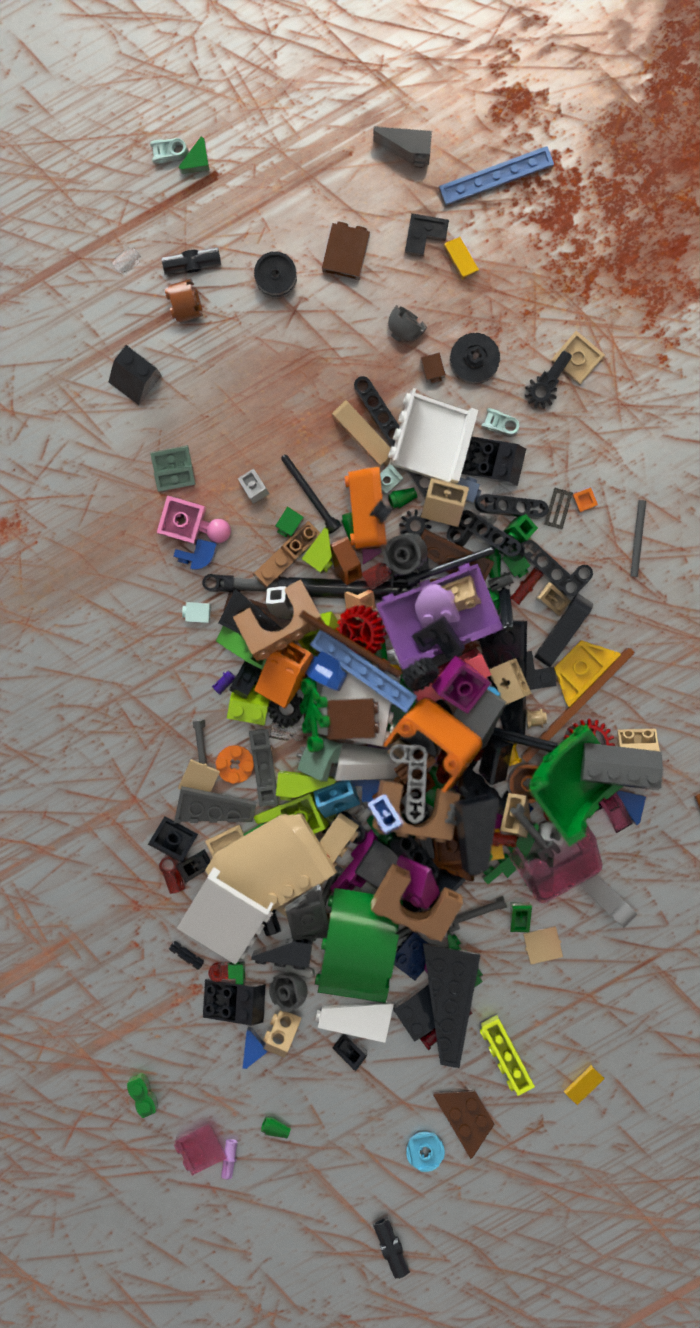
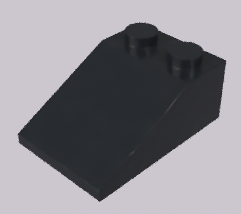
(416, 1012)

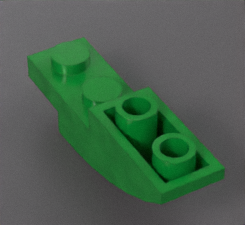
(506, 865)

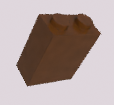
(346, 250)
(352, 718)

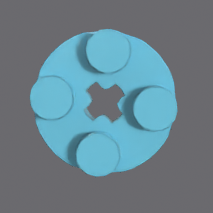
(418, 1160)

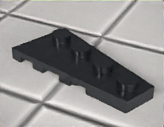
(238, 604)

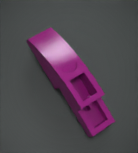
(349, 879)

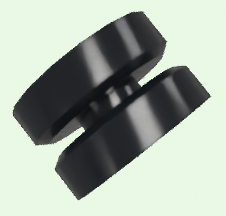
(276, 263)

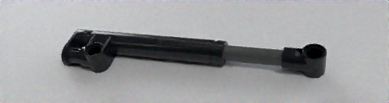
(315, 586)

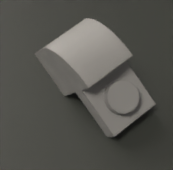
(279, 603)

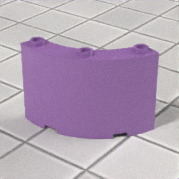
(402, 621)

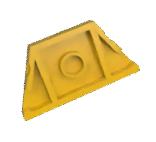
(582, 668)

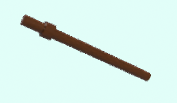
(382, 664)

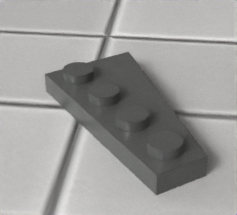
(202, 805)

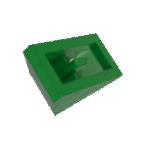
(196, 159)
(520, 916)

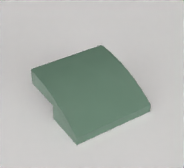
(172, 468)
(319, 763)

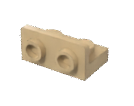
(464, 593)

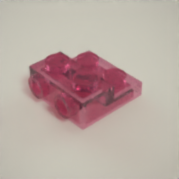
(199, 1148)

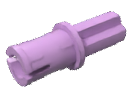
(228, 1163)

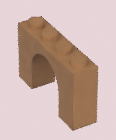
(262, 642)
(434, 826)
(432, 923)

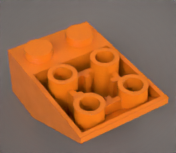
(283, 674)

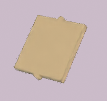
(199, 776)
(543, 945)

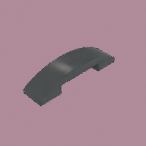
(263, 767)

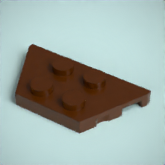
(448, 857)
(467, 1117)

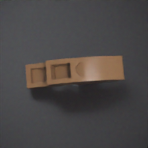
(286, 555)

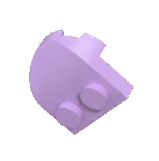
(435, 603)

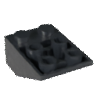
(494, 460)
(285, 953)
(234, 1001)

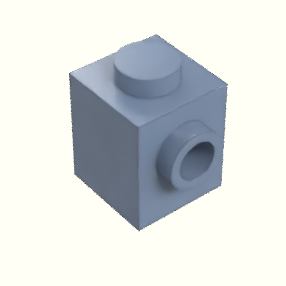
(474, 491)

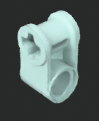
(166, 150)
(499, 422)

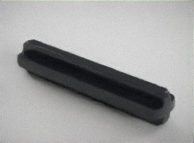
(506, 609)

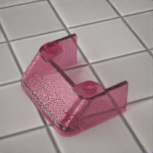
(551, 883)

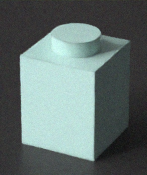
(197, 612)

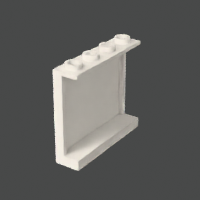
(432, 438)
(356, 689)
(224, 919)

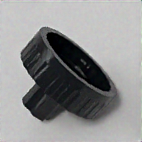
(488, 357)

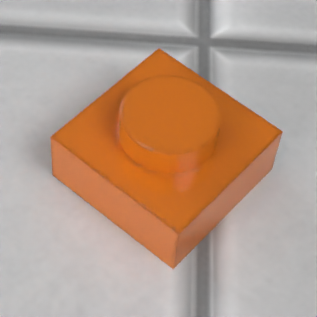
(585, 500)

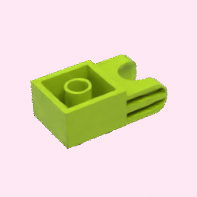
(303, 804)

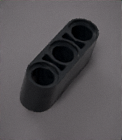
(410, 849)

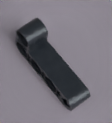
(488, 537)
(552, 565)
(564, 630)

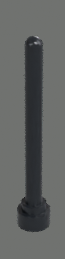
(331, 523)
(414, 578)

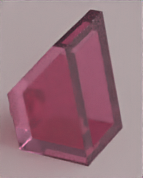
(616, 812)

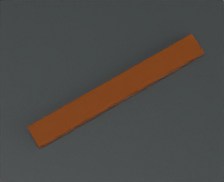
(575, 707)

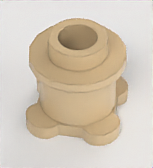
(535, 718)
(398, 751)

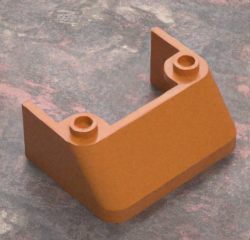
(365, 494)
(444, 731)

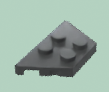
(308, 916)

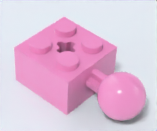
(216, 530)

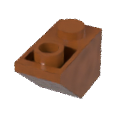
(346, 561)

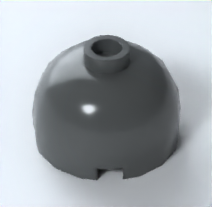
(405, 325)
(288, 991)

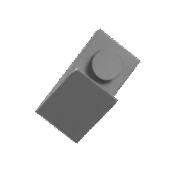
(253, 486)

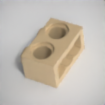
(285, 1034)

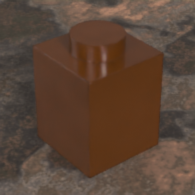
(433, 368)

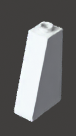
(364, 763)
(362, 1020)

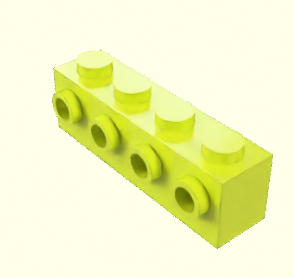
(506, 1053)

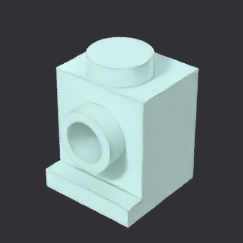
(395, 478)

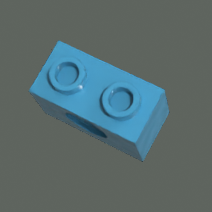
(336, 798)

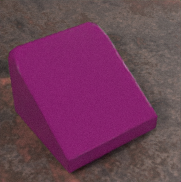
(369, 554)

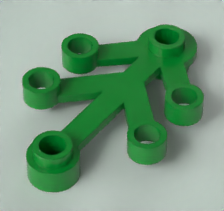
(308, 707)

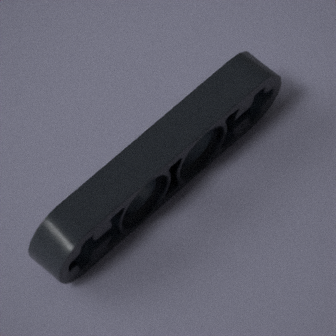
(511, 506)

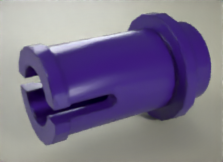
(223, 682)

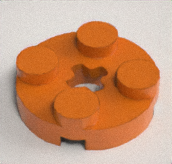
(236, 753)

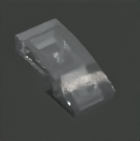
(499, 490)

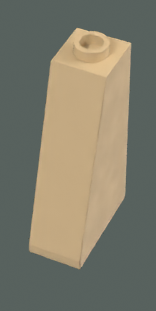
(362, 433)

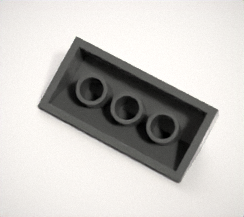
(622, 766)

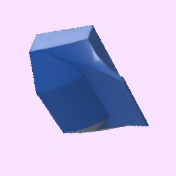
(326, 671)

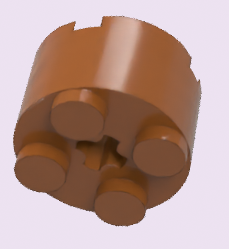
(184, 301)
(518, 776)

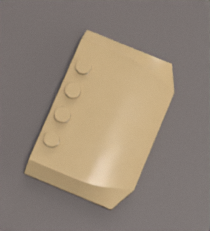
(274, 861)

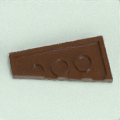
(444, 551)

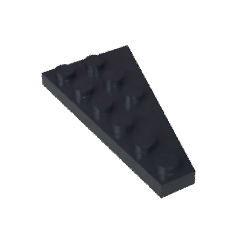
(498, 649)
(451, 987)

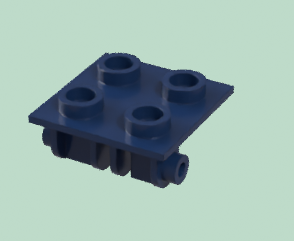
(411, 956)

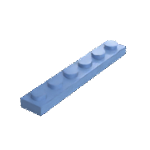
(496, 175)
(365, 671)

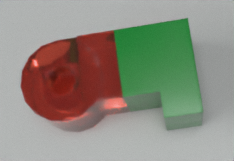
(227, 970)

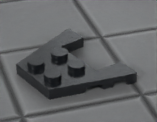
(474, 785)

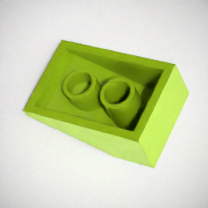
(297, 784)

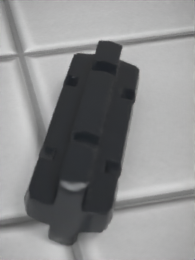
(186, 955)

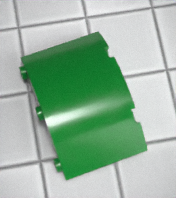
(561, 792)
(357, 949)

